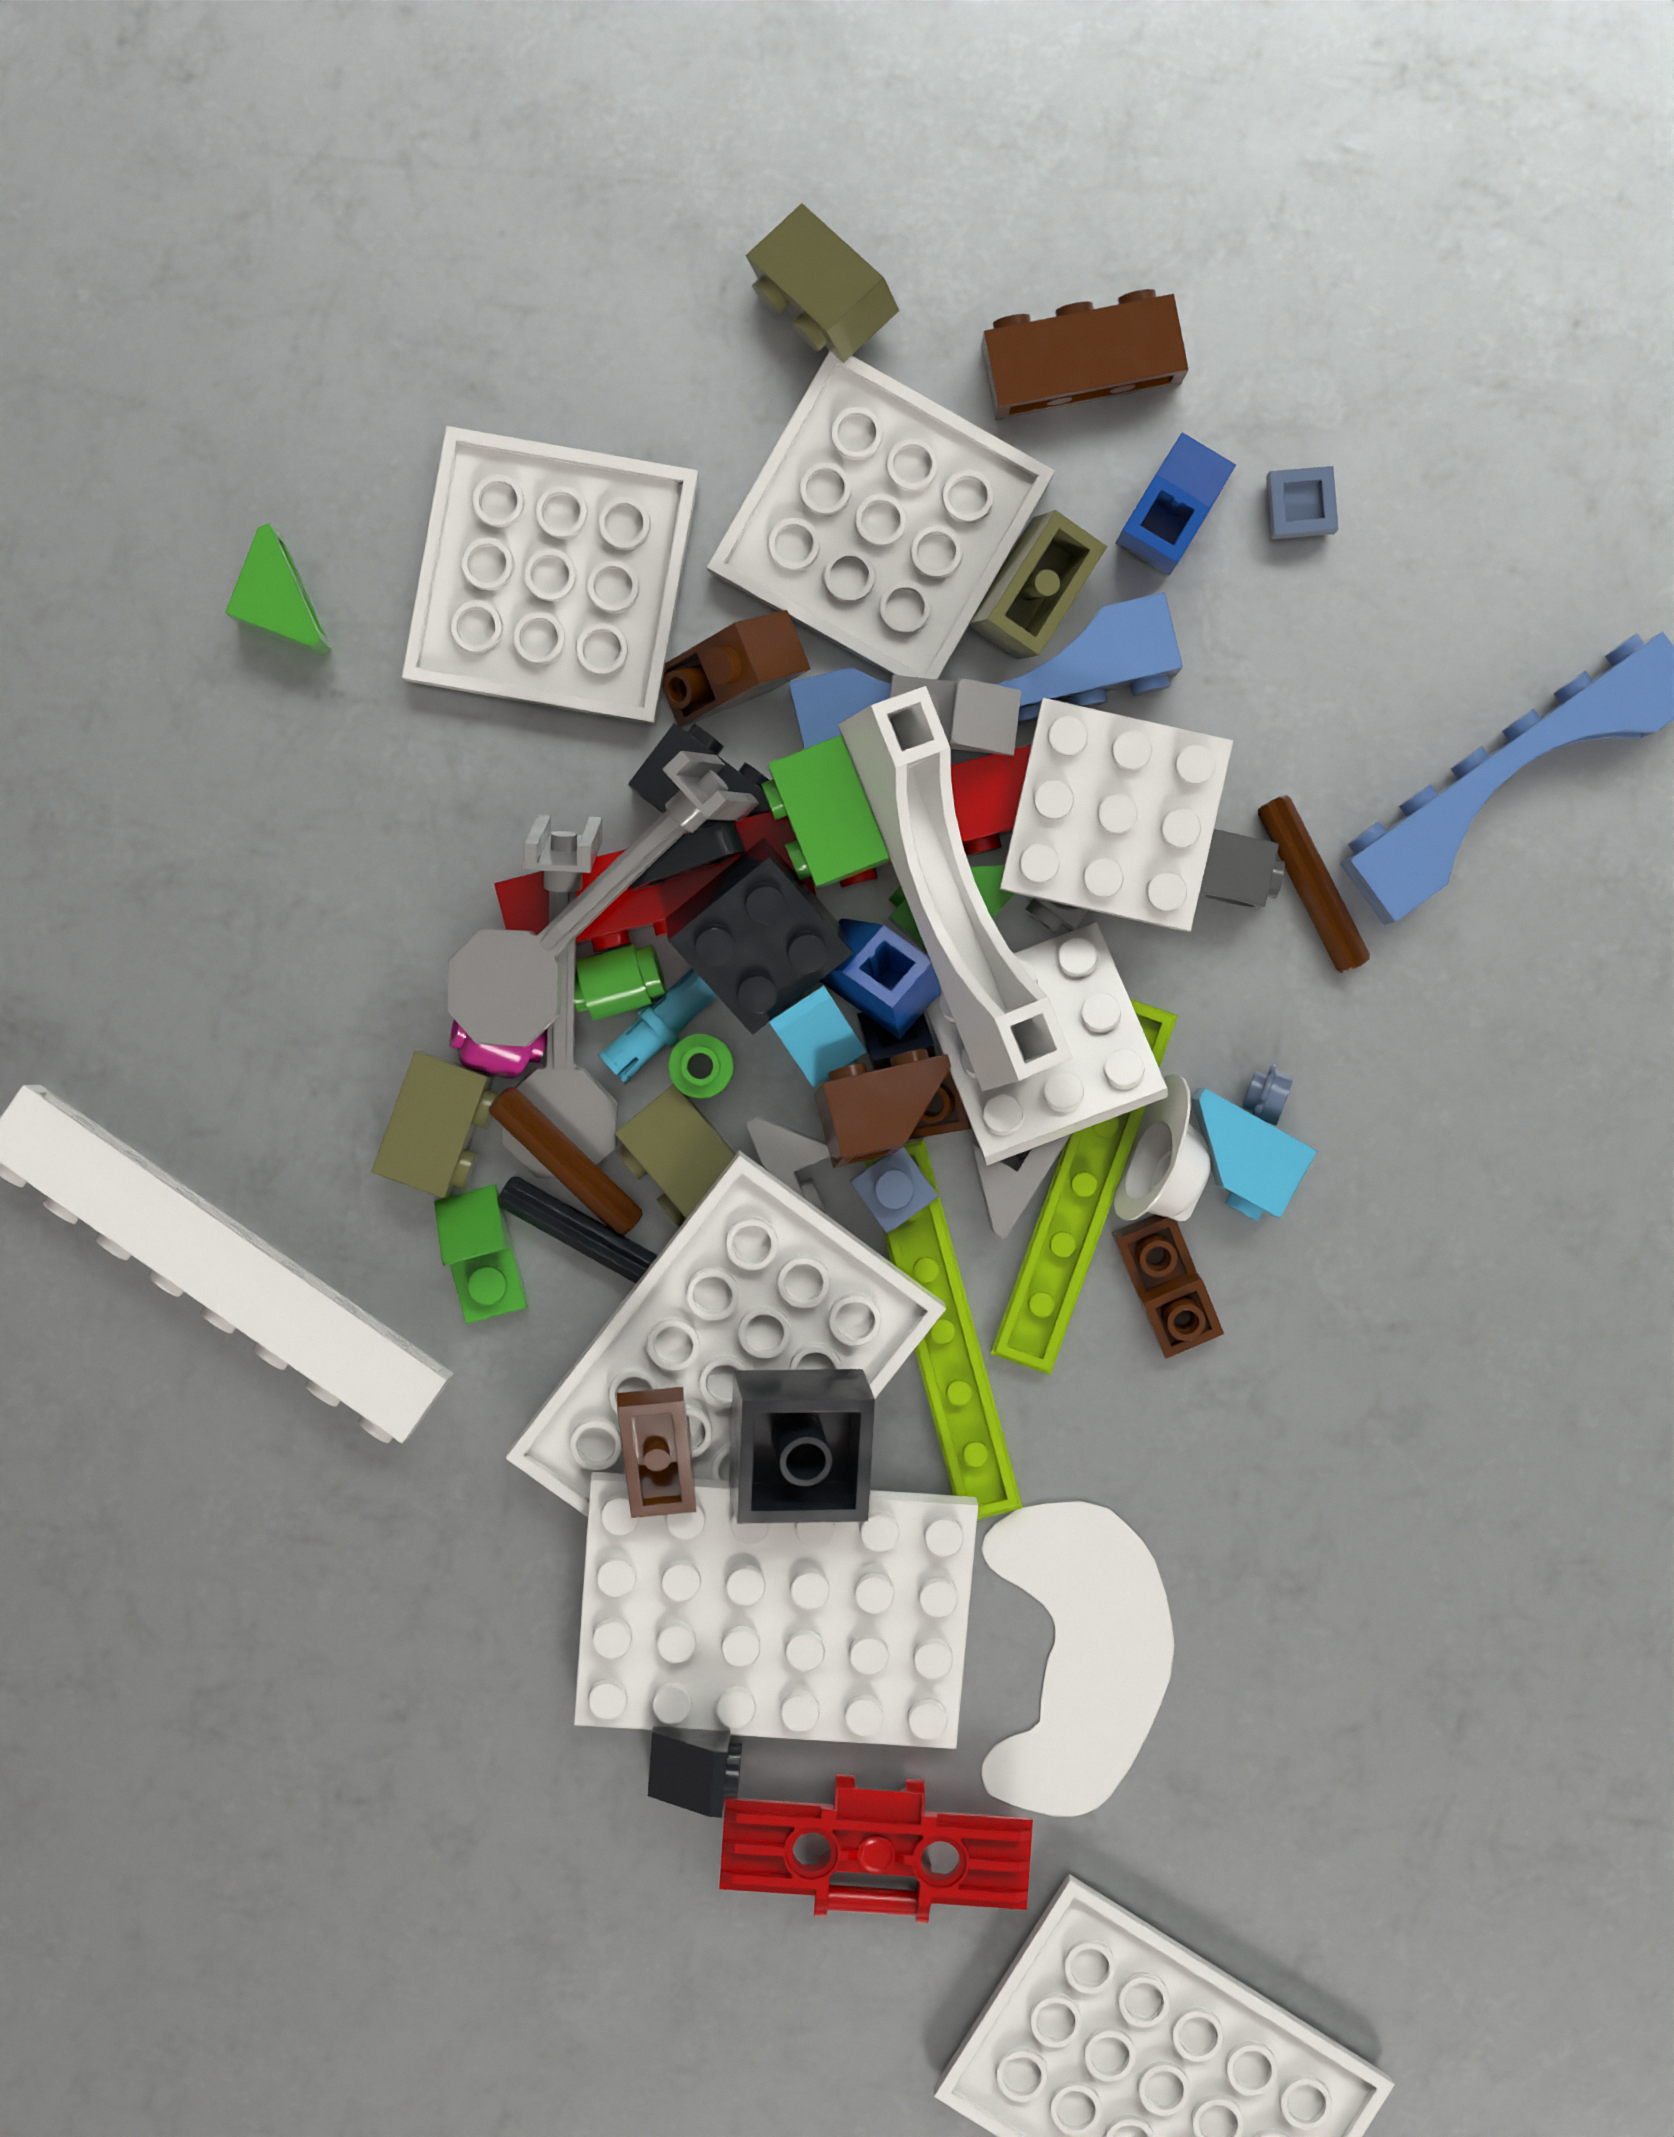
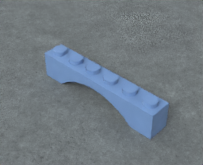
(1119, 649)
(1416, 855)

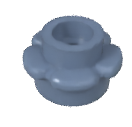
(1268, 1094)

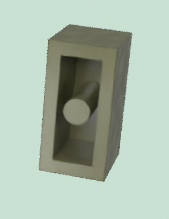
(821, 283)
(1037, 585)
(435, 1125)
(676, 1149)

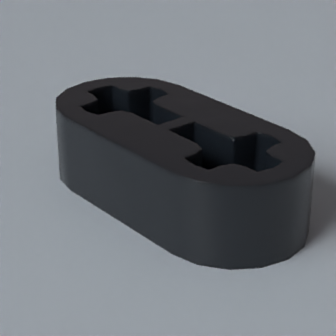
(693, 853)

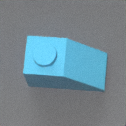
(818, 1036)
(1250, 1156)

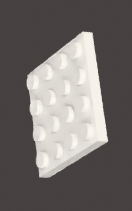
(880, 519)
(550, 575)

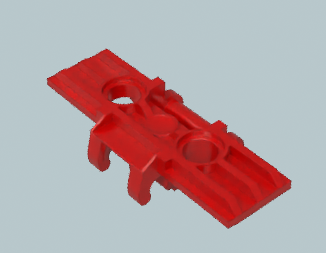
(876, 1836)

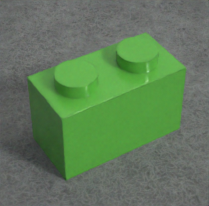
(826, 813)

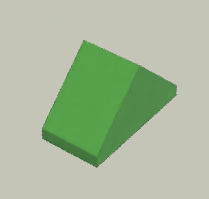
(273, 597)

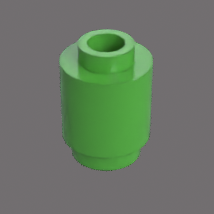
(618, 981)
(722, 1070)

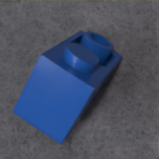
(1175, 504)
(884, 976)

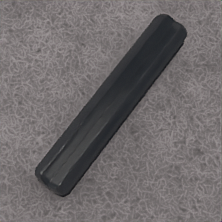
(575, 1229)

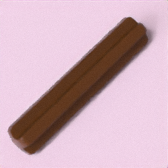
(1314, 884)
(565, 1161)

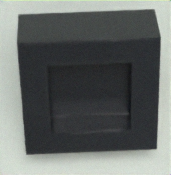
(883, 1045)

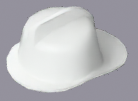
(1166, 1160)

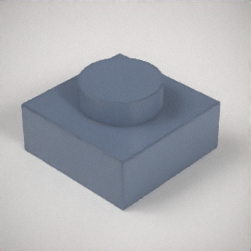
(1302, 502)
(894, 1189)

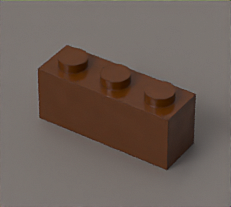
(1084, 354)

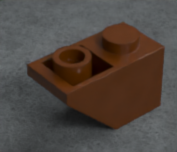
(733, 667)
(877, 1110)

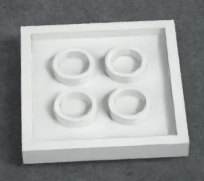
(1116, 815)
(1110, 1053)

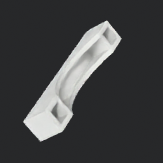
(908, 785)

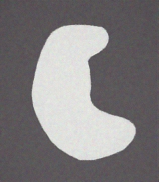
(1106, 1657)

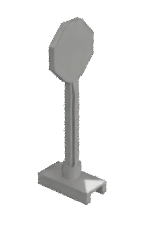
(510, 981)
(560, 1088)

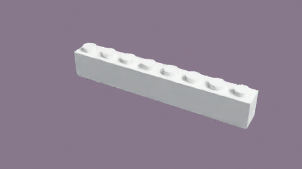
(218, 1264)

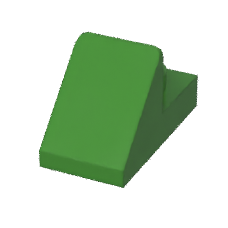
(480, 1254)

